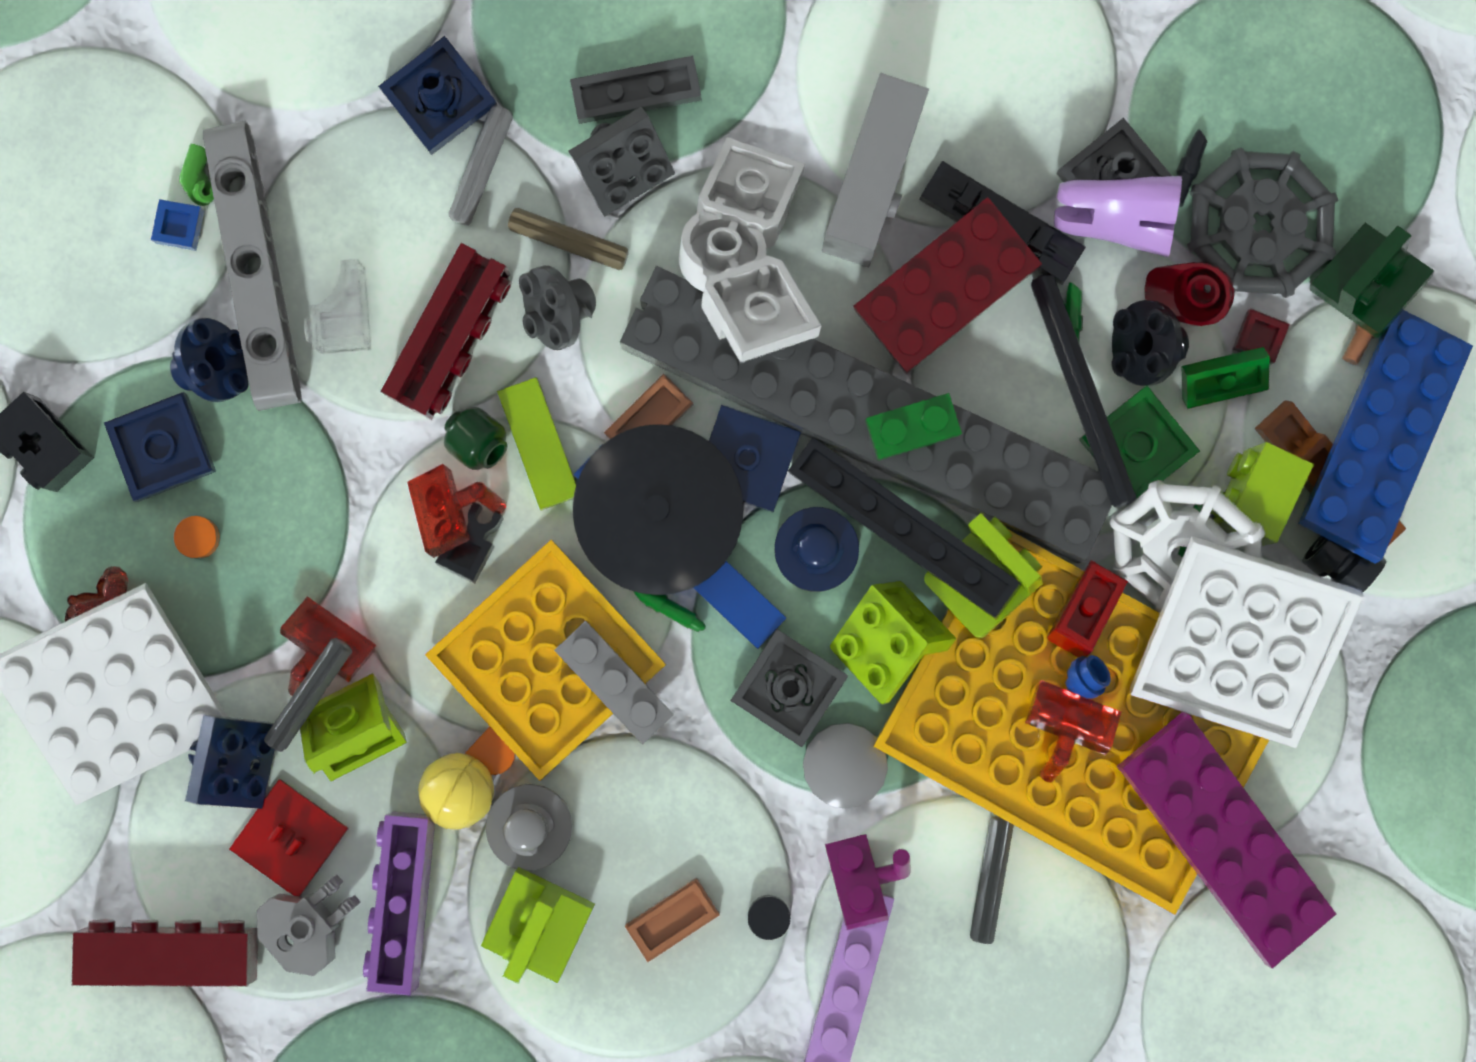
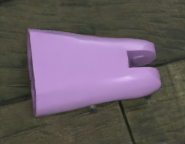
(1122, 211)

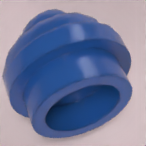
(1087, 677)

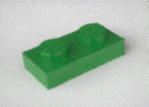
(1225, 377)
(913, 426)

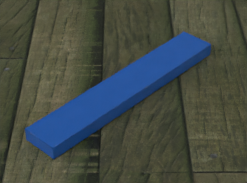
(737, 601)

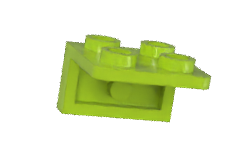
(990, 541)

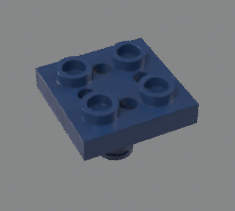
(428, 83)
(223, 763)

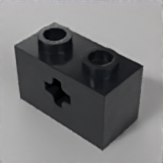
(60, 450)

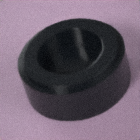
(768, 917)

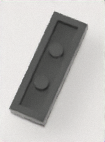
(642, 86)

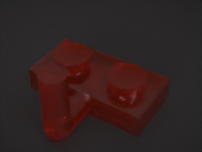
(440, 508)
(311, 630)
(1073, 721)

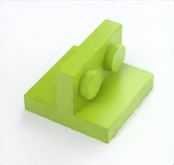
(350, 729)
(536, 926)

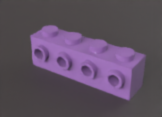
(401, 903)

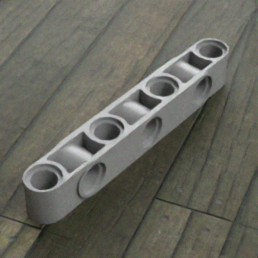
(245, 235)

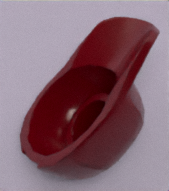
(1184, 291)

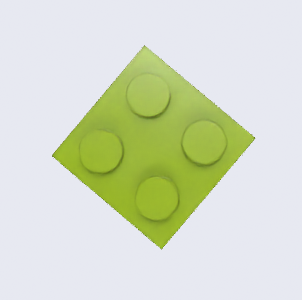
(1265, 488)

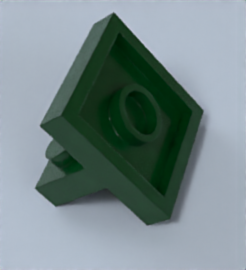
(1372, 278)

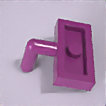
(859, 880)

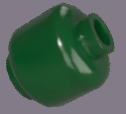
(475, 438)

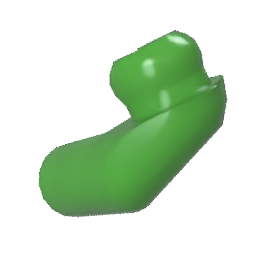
(193, 177)

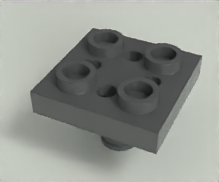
(616, 155)
(1125, 157)
(789, 688)

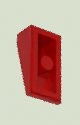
(1087, 610)

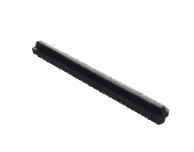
(1083, 391)

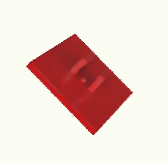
(288, 838)

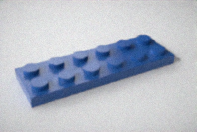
(1386, 436)

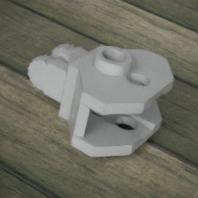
(306, 924)

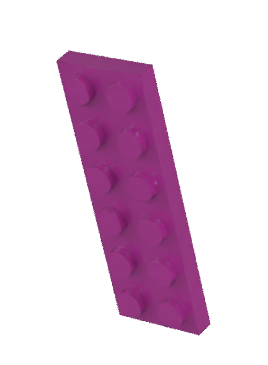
(1226, 839)

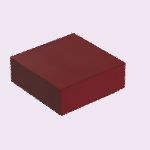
(1261, 331)

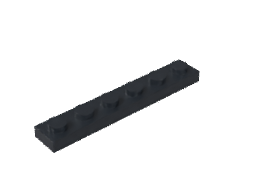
(905, 528)

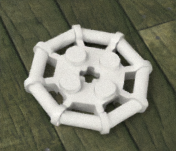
(1174, 529)

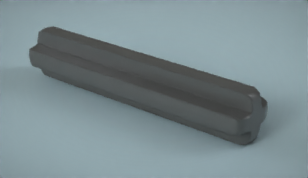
(308, 694)
(991, 880)

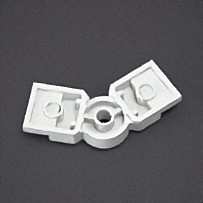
(725, 257)

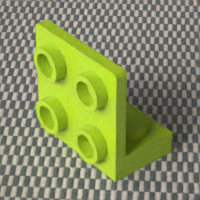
(889, 638)

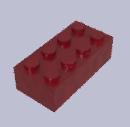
(947, 285)

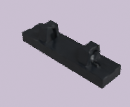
(955, 195)

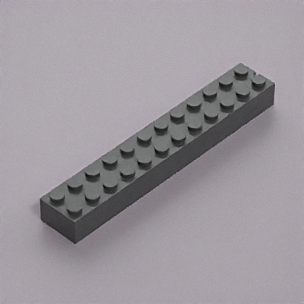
(833, 393)

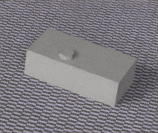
(874, 170)

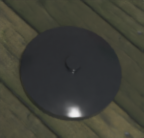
(658, 509)

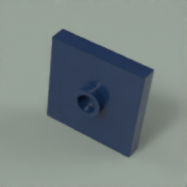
(159, 447)
(757, 452)

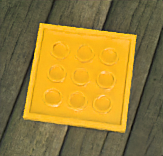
(508, 664)

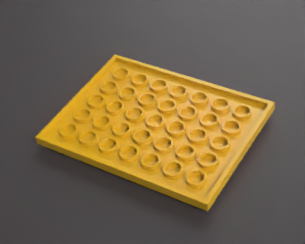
(969, 732)

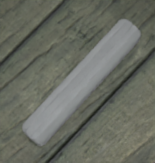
(480, 165)

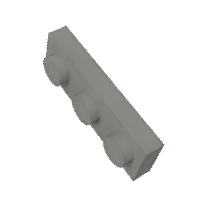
(614, 682)

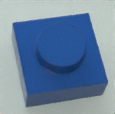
(177, 224)

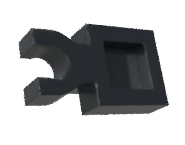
(470, 557)

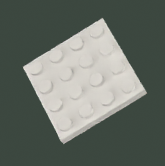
(1245, 642)
(108, 693)

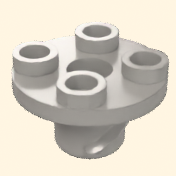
(528, 827)

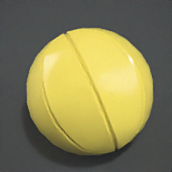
(456, 791)

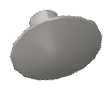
(844, 765)

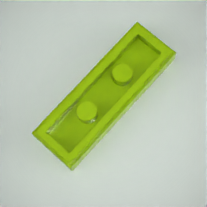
(538, 443)

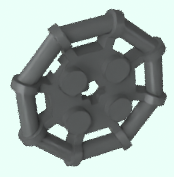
(1269, 199)

